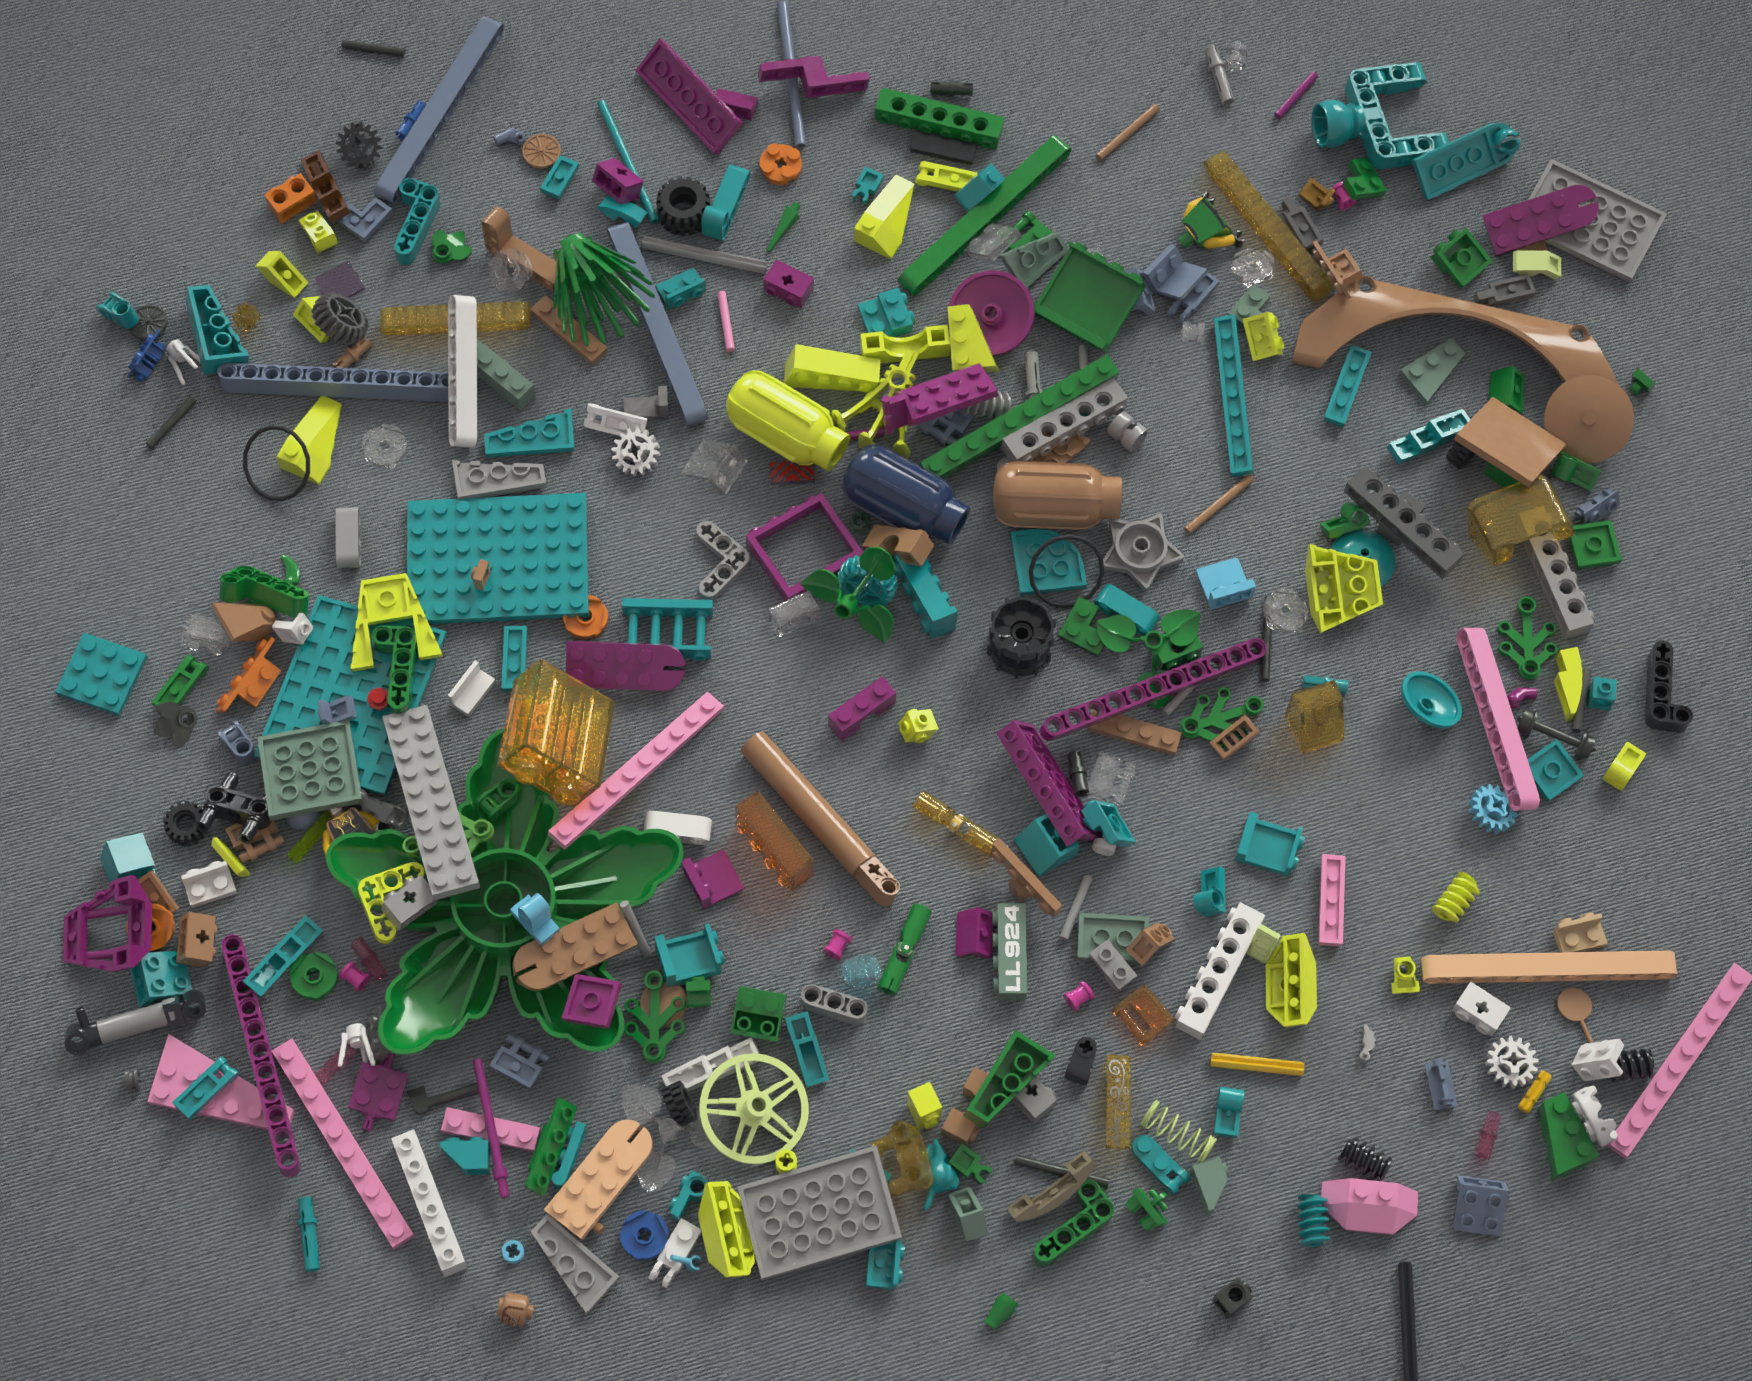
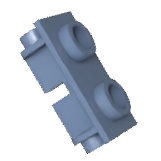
(1605, 502)
(1440, 1085)

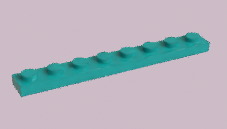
(1233, 395)

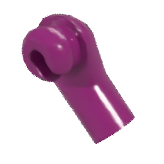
(1520, 694)

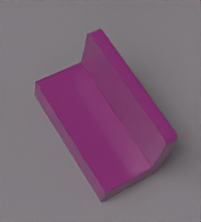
(740, 104)
(974, 933)

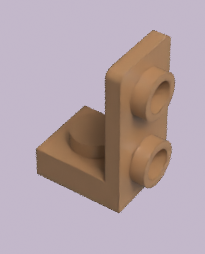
(1149, 942)

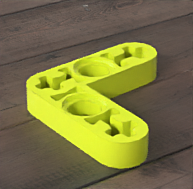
(381, 890)

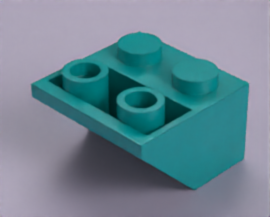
(1044, 846)

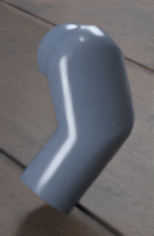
(510, 135)

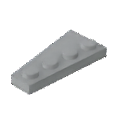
(495, 479)
(577, 1266)

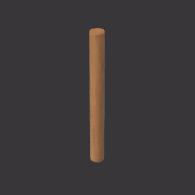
(1127, 132)
(1217, 505)

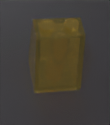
(1316, 716)

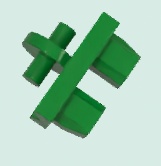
(1141, 1200)

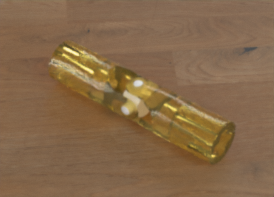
(946, 816)

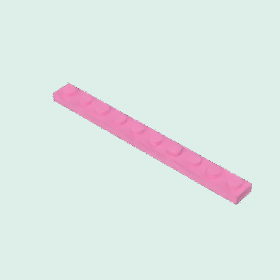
(635, 771)
(1680, 1060)
(343, 1144)

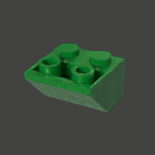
(758, 1013)

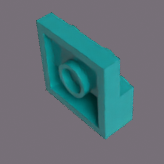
(887, 314)
(1107, 819)

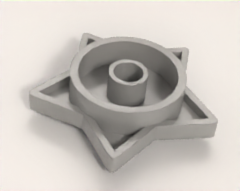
(1140, 549)

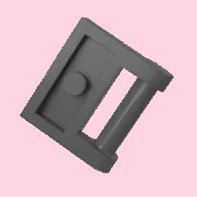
(379, 1051)

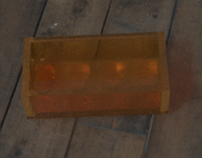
(774, 841)

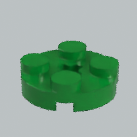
(315, 989)

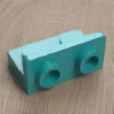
(681, 288)

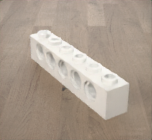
(1197, 1023)
(429, 1203)

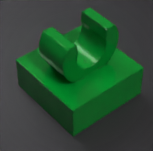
(1641, 382)

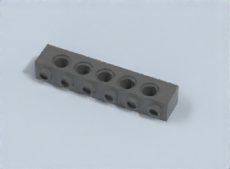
(1406, 533)

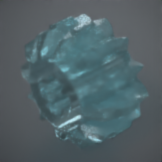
(861, 971)

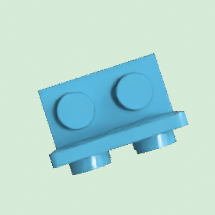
(1225, 583)

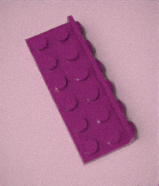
(1046, 781)

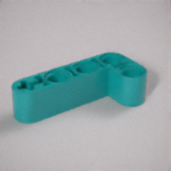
(419, 206)
(719, 216)

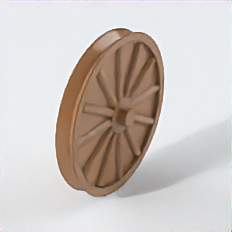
(541, 151)

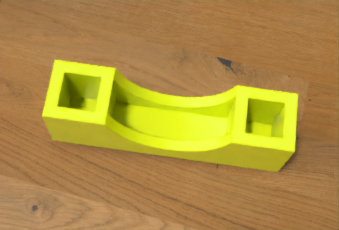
(929, 343)

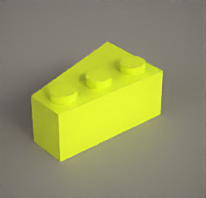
(968, 341)

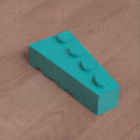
(927, 598)

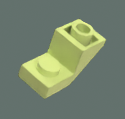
(1537, 262)

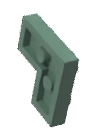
(1250, 304)

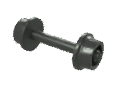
(1583, 746)

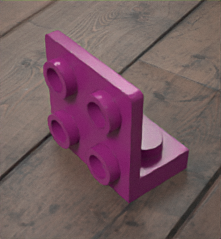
(712, 878)

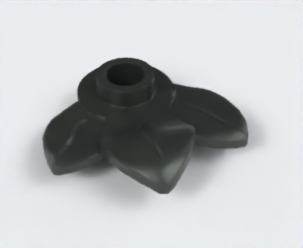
(171, 723)

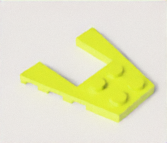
(388, 601)

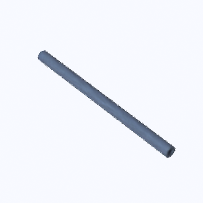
(793, 88)

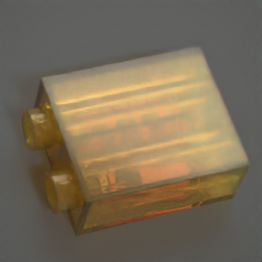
(556, 734)

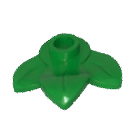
(451, 244)

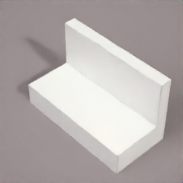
(470, 689)

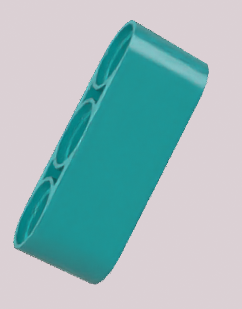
(1116, 602)

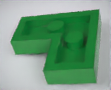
(1366, 181)
(1078, 629)

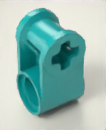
(118, 311)

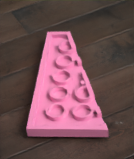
(235, 1103)

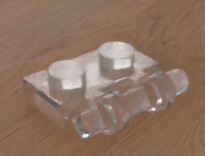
(1103, 777)

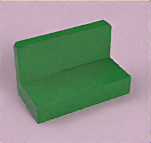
(1508, 387)

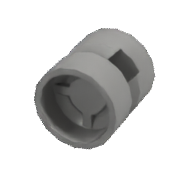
(1127, 431)

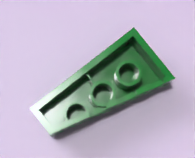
(1011, 1073)

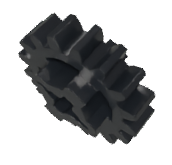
(354, 131)

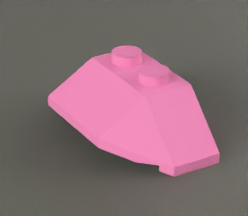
(1370, 1205)

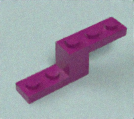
(813, 76)

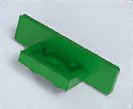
(549, 1147)

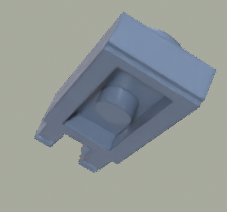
(1195, 297)

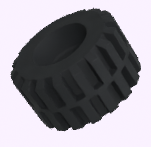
(682, 191)

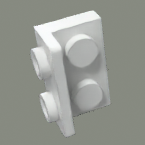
(208, 883)

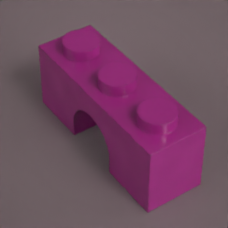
(850, 715)

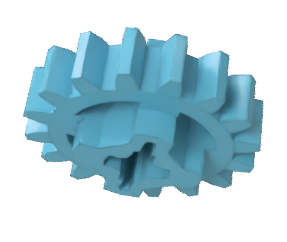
(1492, 809)

